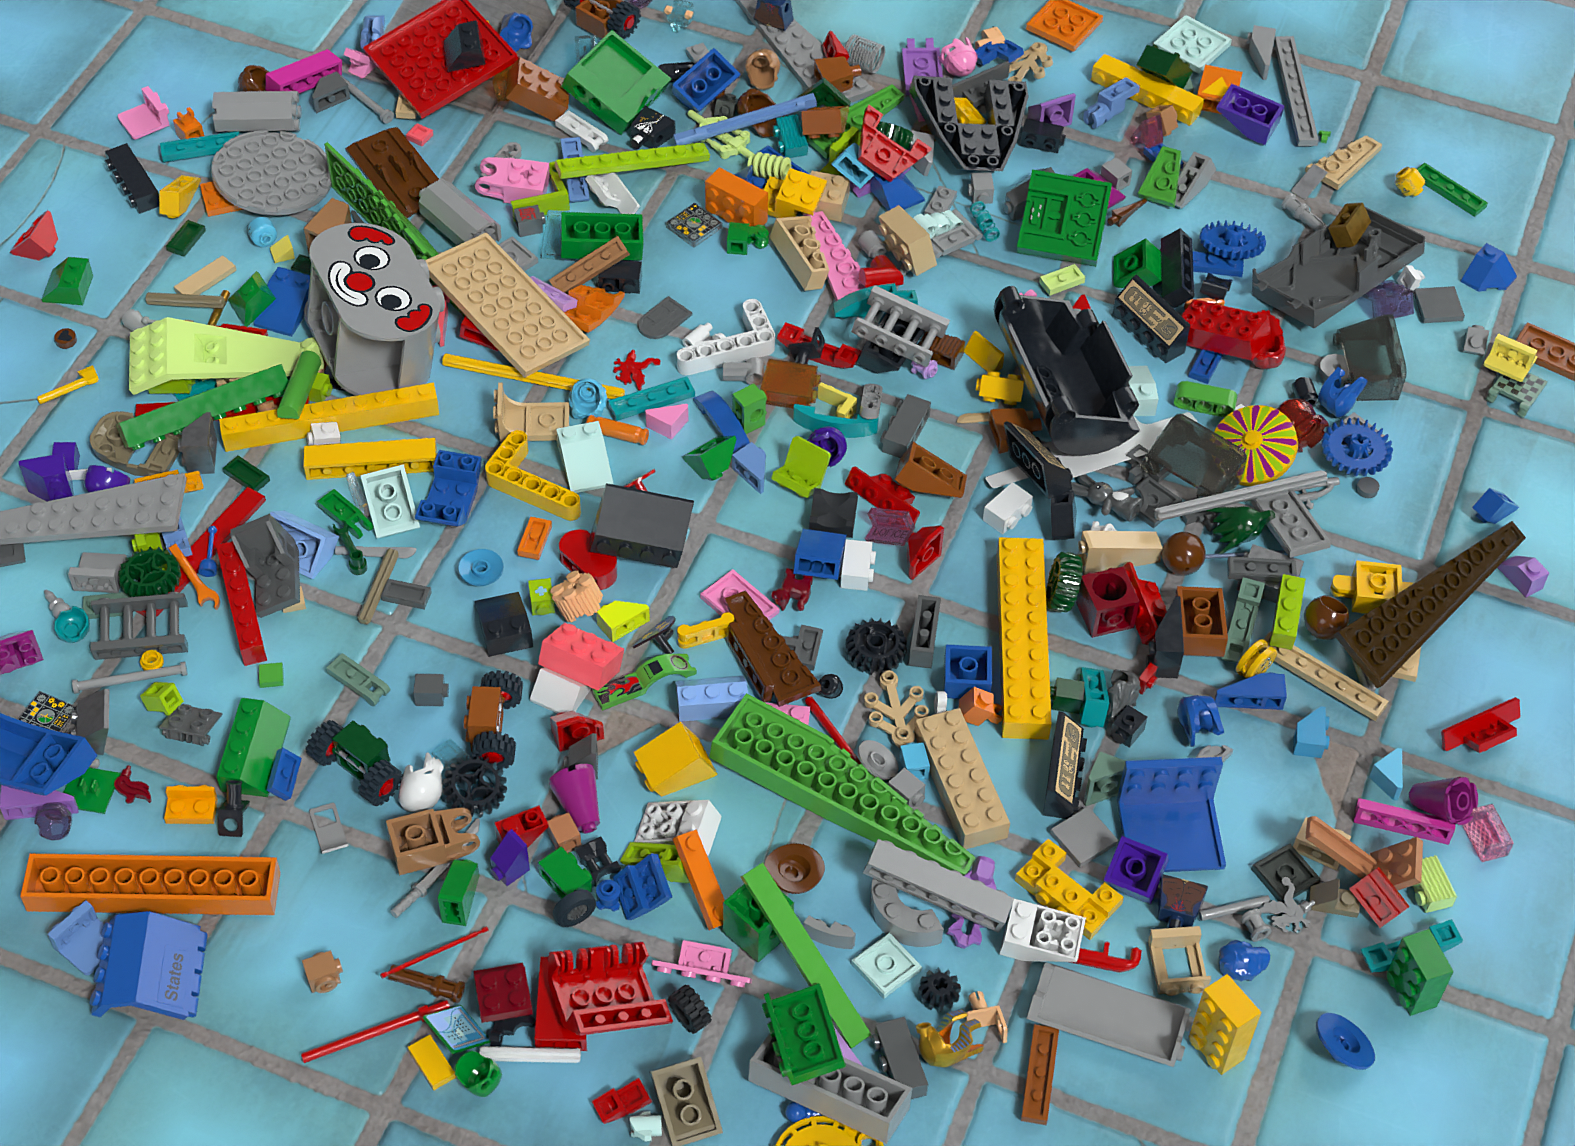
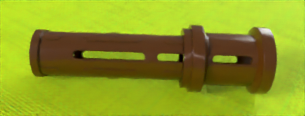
(436, 985)

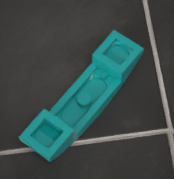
(851, 428)
(1380, 955)

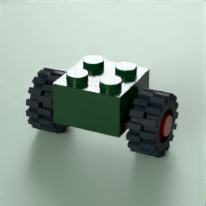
(359, 755)

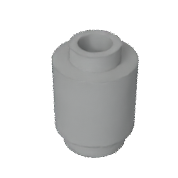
(871, 244)

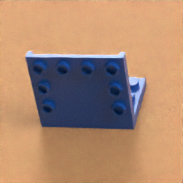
(1174, 810)

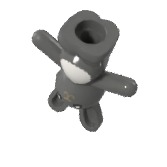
(1103, 495)

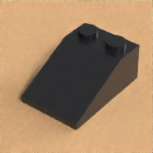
(504, 624)
(1168, 644)

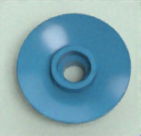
(481, 560)

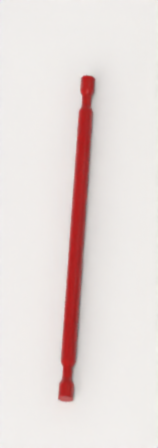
(434, 952)

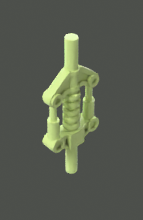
(733, 145)

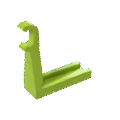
(552, 201)

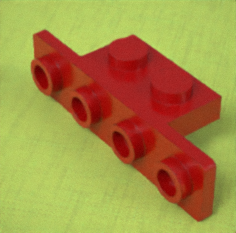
(882, 492)
(1150, 608)
(1485, 728)

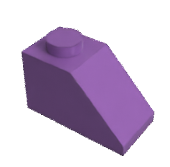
(1525, 574)

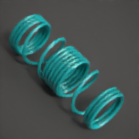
(980, 218)

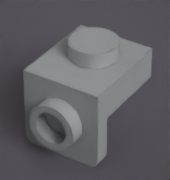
(1476, 340)

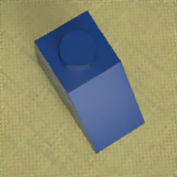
(1494, 506)

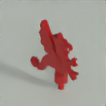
(631, 367)

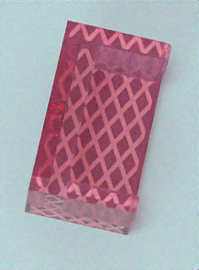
(1488, 833)

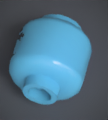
(262, 231)

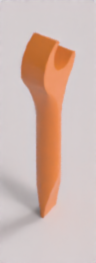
(204, 593)

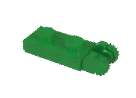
(341, 509)

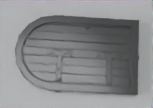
(663, 319)

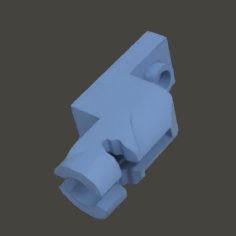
(372, 29)
(1110, 102)

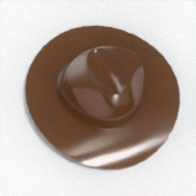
(795, 867)

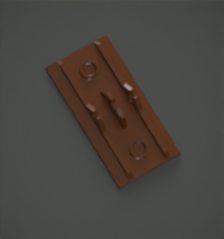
(393, 168)

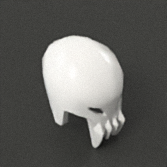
(421, 790)

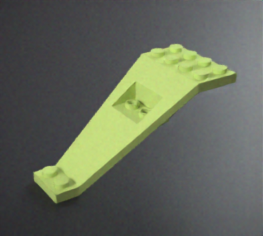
(202, 351)

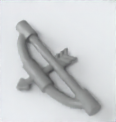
(1307, 497)

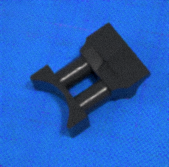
(1215, 286)
(594, 852)

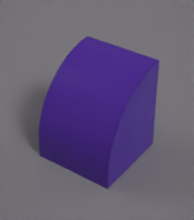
(70, 453)

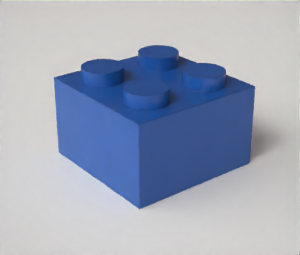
(967, 668)

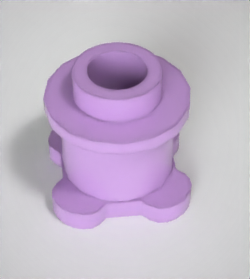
(927, 372)

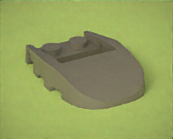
(110, 448)

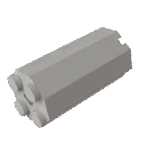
(256, 111)
(455, 213)

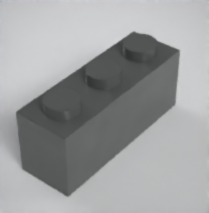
(906, 425)
(924, 631)
(900, 1055)

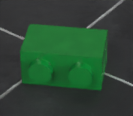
(563, 873)

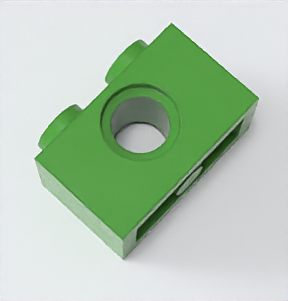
(750, 407)

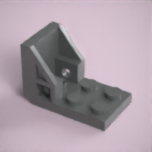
(273, 560)

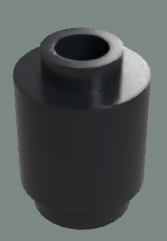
(1304, 389)

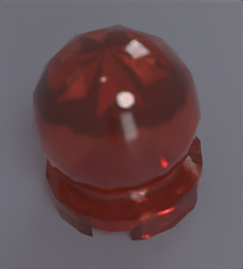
(1307, 424)

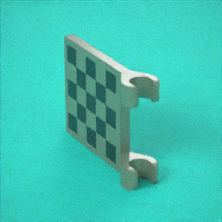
(1523, 392)

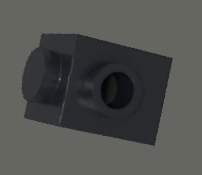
(1128, 726)

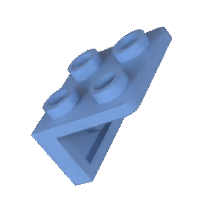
(79, 938)

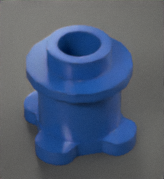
(608, 894)

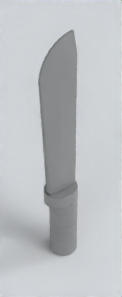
(404, 552)

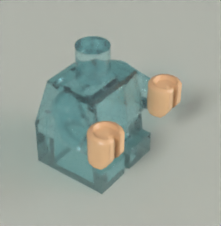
(680, 14)

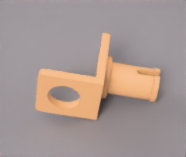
(987, 1015)

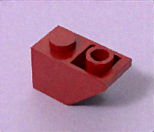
(526, 825)

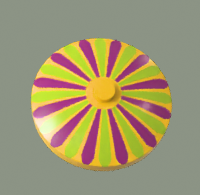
(1266, 439)

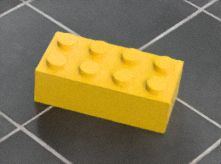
(1224, 1024)

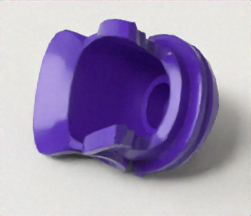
(831, 441)

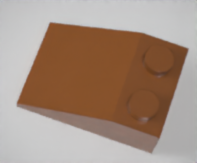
(824, 121)
(928, 473)

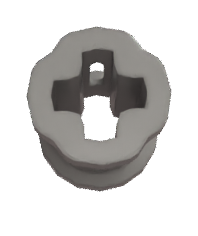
(1255, 925)

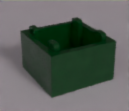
(1165, 66)

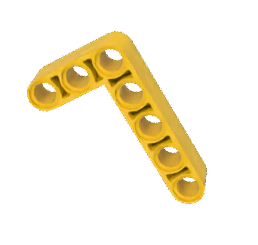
(505, 476)

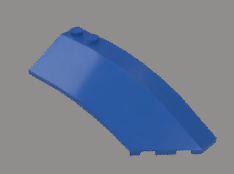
(40, 758)

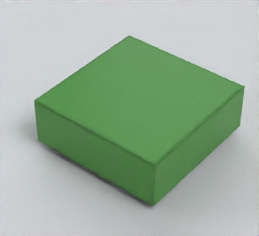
(271, 675)

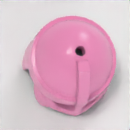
(960, 60)

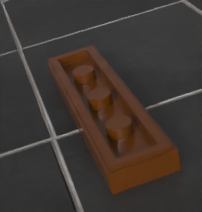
(749, 662)

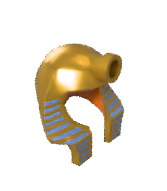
(936, 1044)

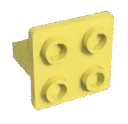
(1511, 358)

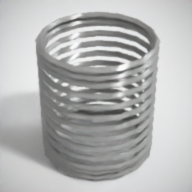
(864, 54)

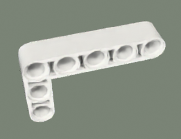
(710, 355)

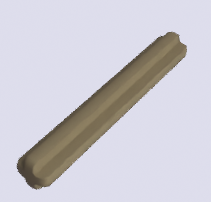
(185, 300)
(377, 587)

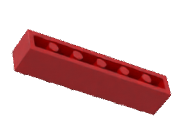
(241, 604)

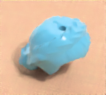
(587, 402)

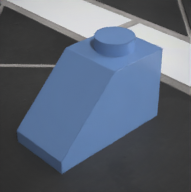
(751, 465)

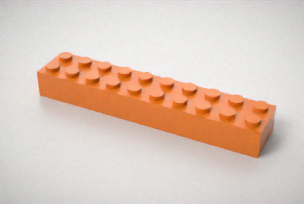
(151, 884)

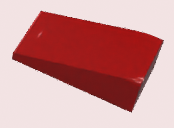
(833, 47)

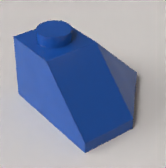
(1489, 270)

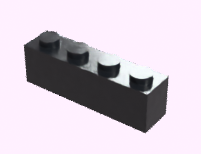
(132, 178)
(1177, 268)

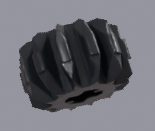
(948, 990)

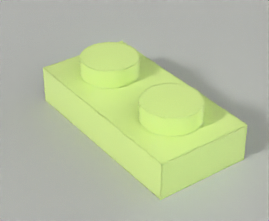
(1062, 279)

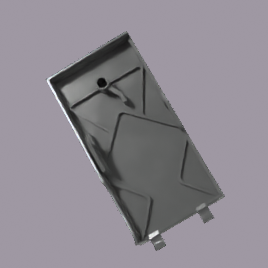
(1325, 278)

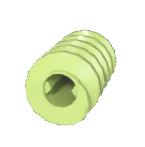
(768, 165)

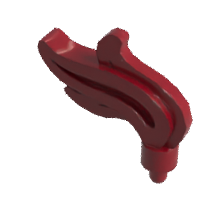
(130, 788)

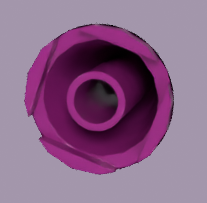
(578, 795)
(1446, 798)

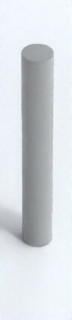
(1233, 908)

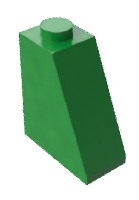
(458, 892)

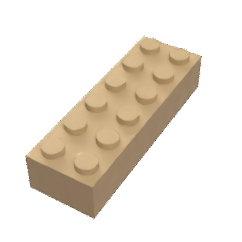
(962, 779)

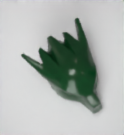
(1239, 524)

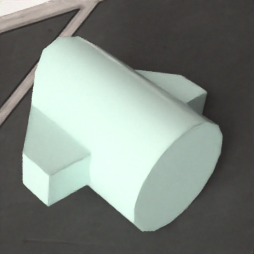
(645, 1126)

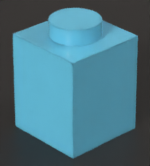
(915, 759)

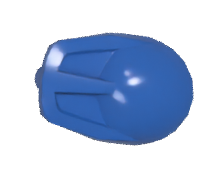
(1340, 400)
(1196, 714)

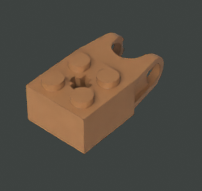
(430, 838)

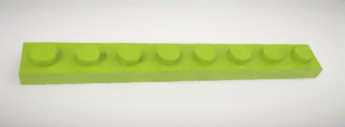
(632, 160)

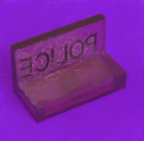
(890, 526)

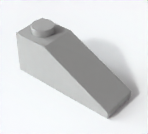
(1260, 48)
(1193, 178)

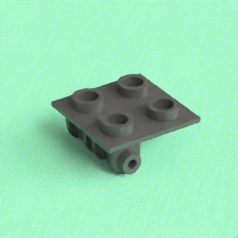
(190, 724)

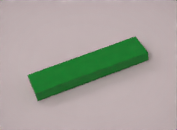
(1451, 190)

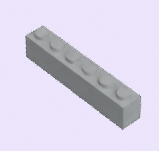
(938, 885)

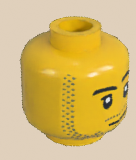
(1409, 181)

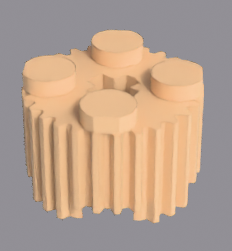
(577, 596)

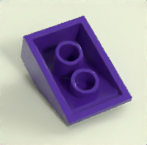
(1251, 113)

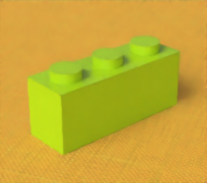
(1287, 612)

